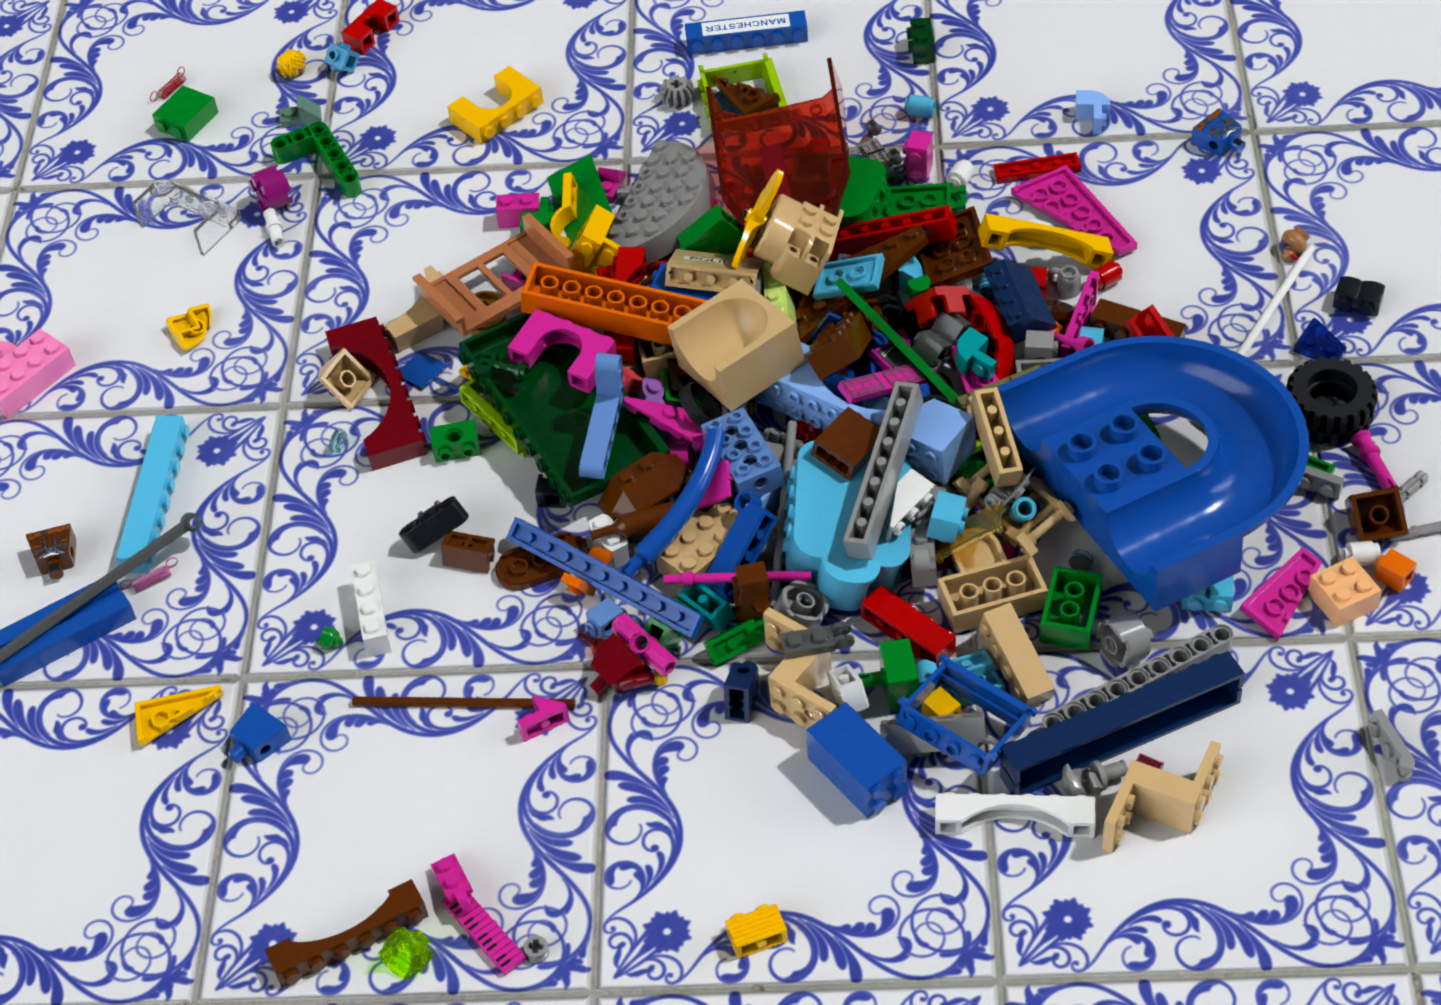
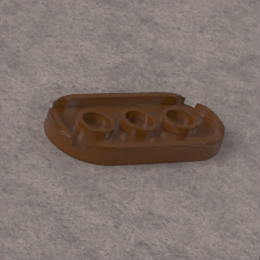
(522, 570)

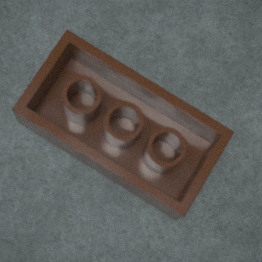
(839, 344)

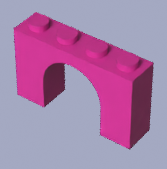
(546, 330)

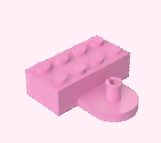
(30, 369)

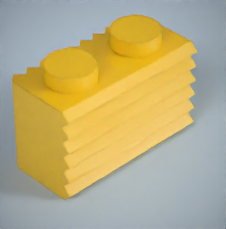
(756, 930)

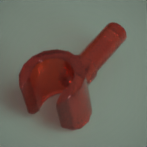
(591, 642)

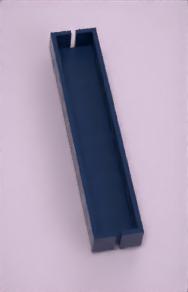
(1122, 723)

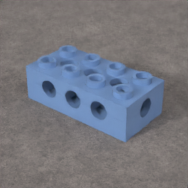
(763, 470)

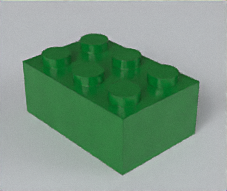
(1071, 608)

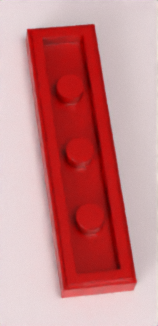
(1034, 167)

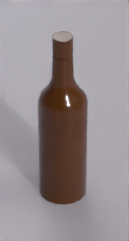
(635, 522)

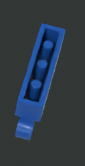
(743, 540)

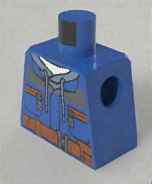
(1218, 134)

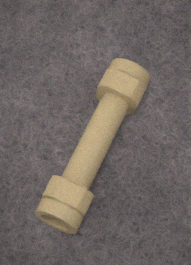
(979, 486)

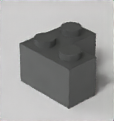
(936, 343)

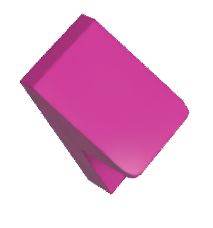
(610, 181)
(547, 716)

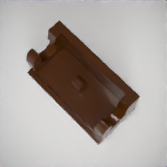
(468, 551)

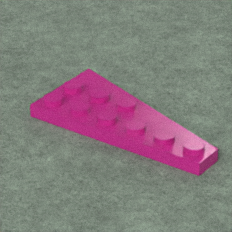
(1073, 205)

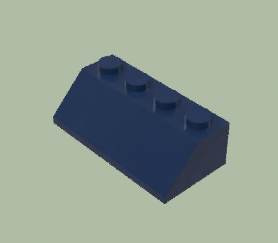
(1019, 298)

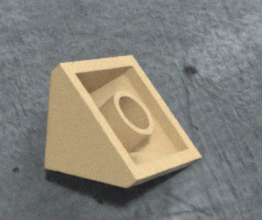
(345, 378)

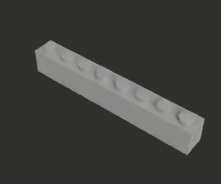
(883, 471)

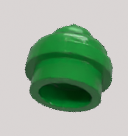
(330, 638)

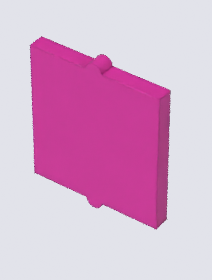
(719, 487)

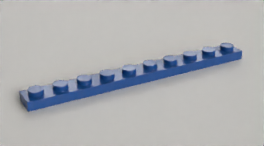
(606, 578)

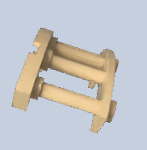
(1021, 535)

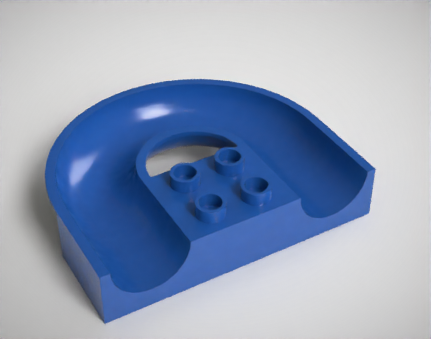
(1153, 517)

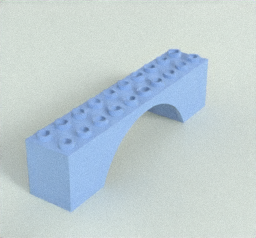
(939, 440)

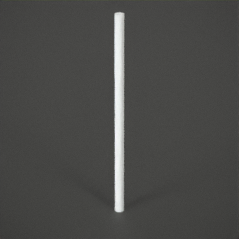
(1274, 303)

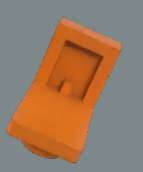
(578, 585)

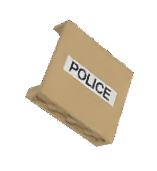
(709, 270)

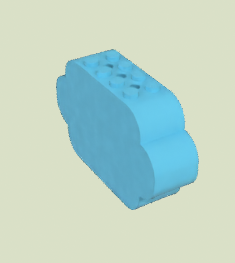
(815, 530)

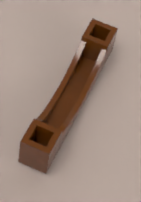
(298, 959)

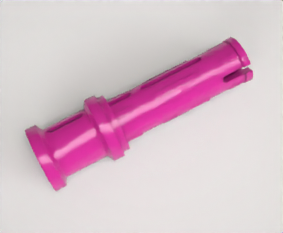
(1371, 455)

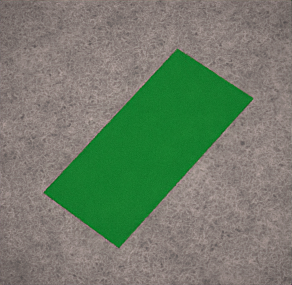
(588, 195)

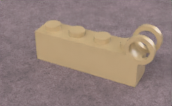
(995, 436)

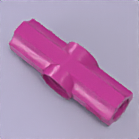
(653, 653)

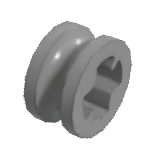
(538, 957)

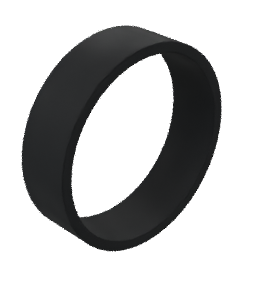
(704, 397)

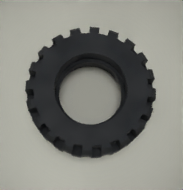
(1338, 380)

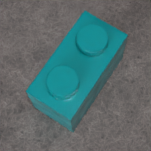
(706, 602)

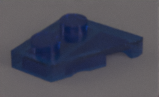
(1319, 342)

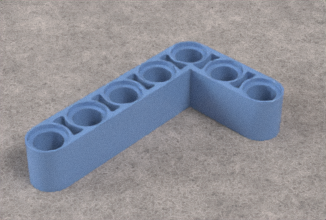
(604, 416)

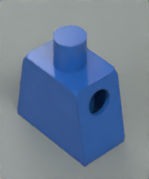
(257, 735)

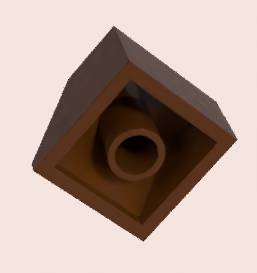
(1376, 515)

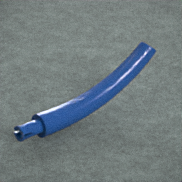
(684, 507)

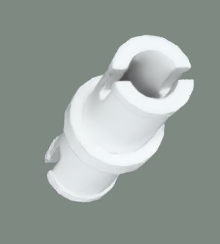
(274, 227)

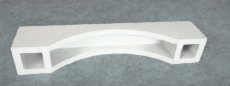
(1068, 814)

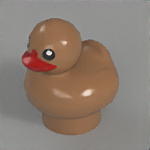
(1296, 240)

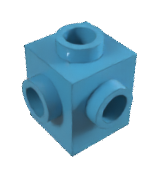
(341, 57)

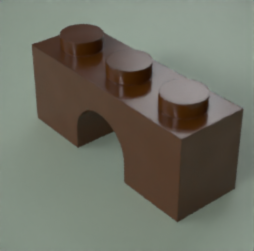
(750, 591)

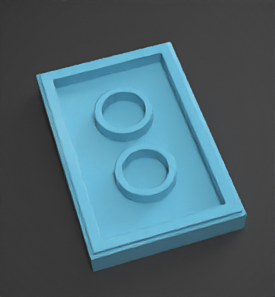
(859, 272)

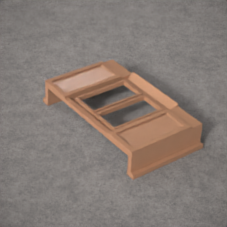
(463, 307)

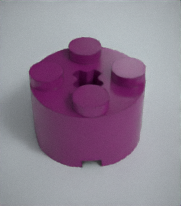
(270, 188)

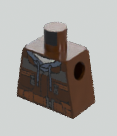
(53, 549)

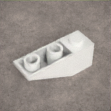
(910, 496)

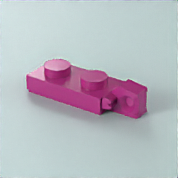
(453, 881)

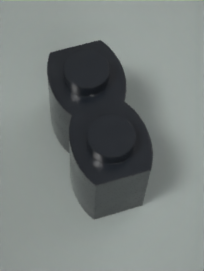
(1358, 296)

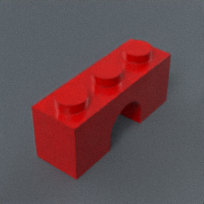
(377, 16)

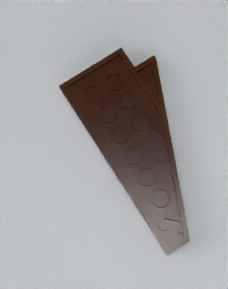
(896, 252)

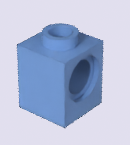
(601, 618)

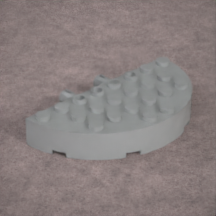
(664, 200)

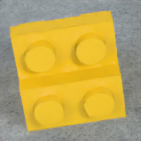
(591, 246)

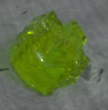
(406, 952)

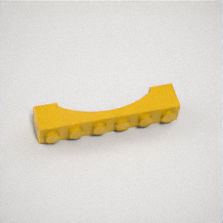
(1002, 232)

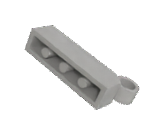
(923, 553)
(966, 725)

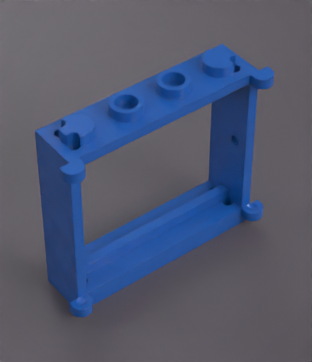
(980, 693)

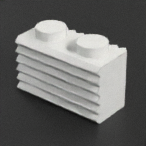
(848, 687)

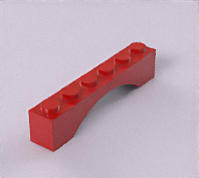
(630, 268)

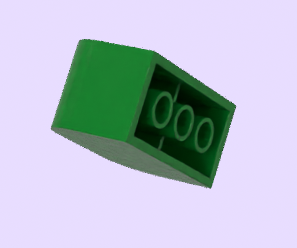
(866, 192)

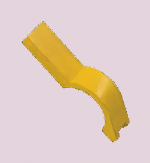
(568, 211)

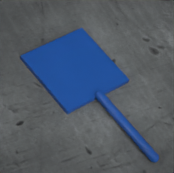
(424, 369)

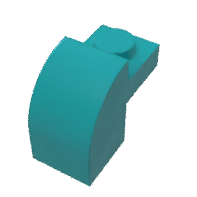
(972, 355)

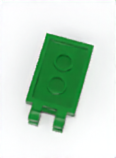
(918, 197)

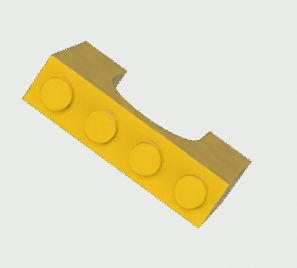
(486, 123)

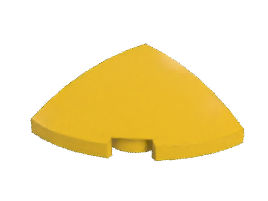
(191, 327)

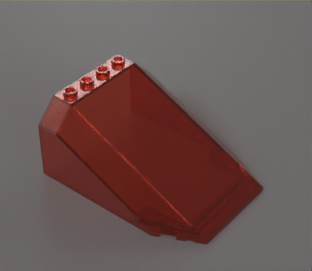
(799, 139)

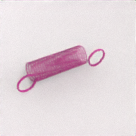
(152, 582)

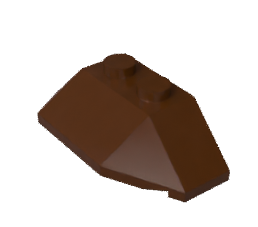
(643, 484)

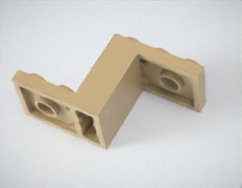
(796, 679)
(1162, 797)

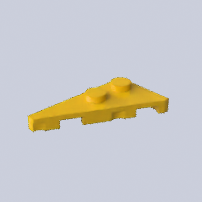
(164, 713)

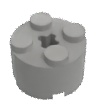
(802, 603)
(1124, 639)

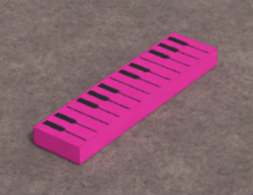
(487, 935)

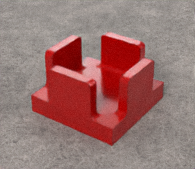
(937, 299)

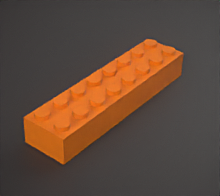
(604, 302)

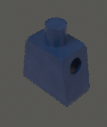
(741, 679)

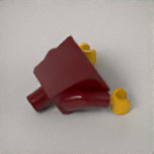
(621, 667)

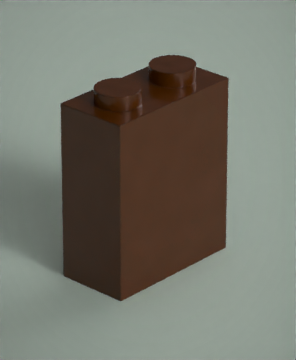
(846, 443)

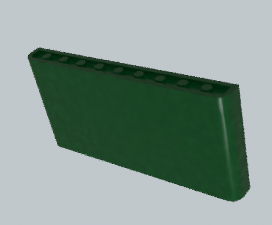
(553, 415)

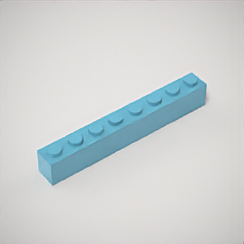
(153, 488)

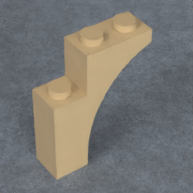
(418, 322)

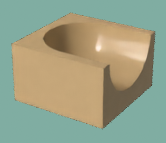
(736, 344)

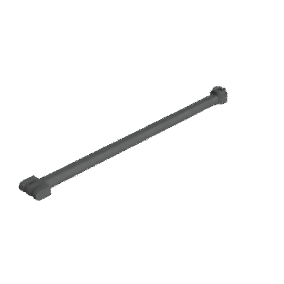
(100, 585)

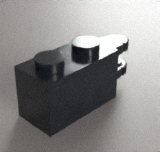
(895, 310)

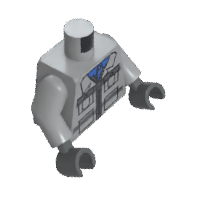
(872, 148)

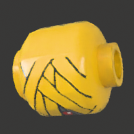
(291, 63)

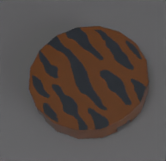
(1060, 310)

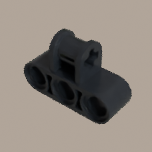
(433, 524)

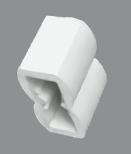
(615, 543)

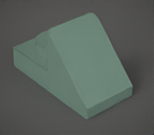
(302, 114)

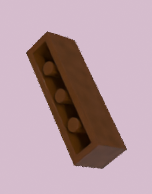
(1113, 316)

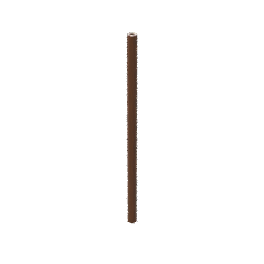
(451, 702)

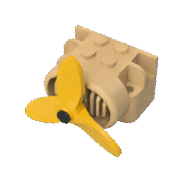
(792, 236)

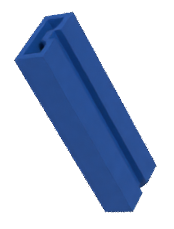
(88, 623)

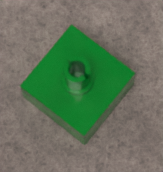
(896, 673)

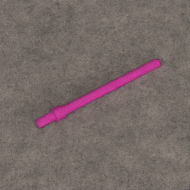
(690, 579)

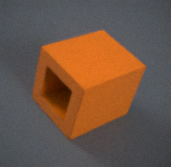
(1395, 570)

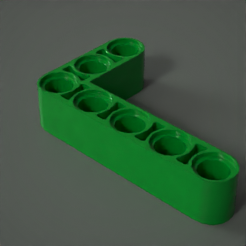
(319, 139)

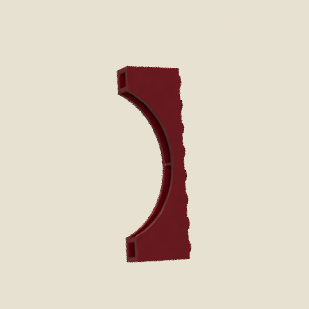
(398, 434)

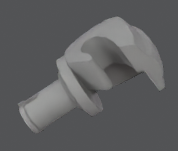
(1093, 780)

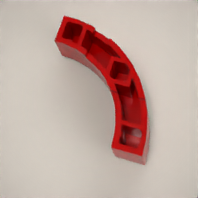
(990, 323)

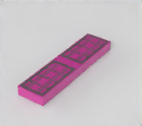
(879, 383)

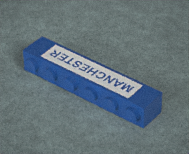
(746, 32)

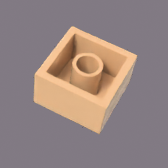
(1344, 591)

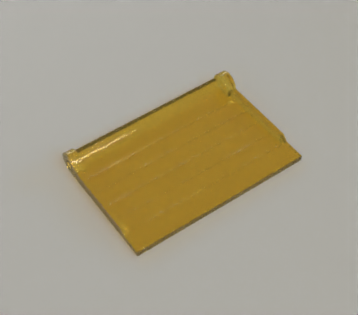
(975, 529)

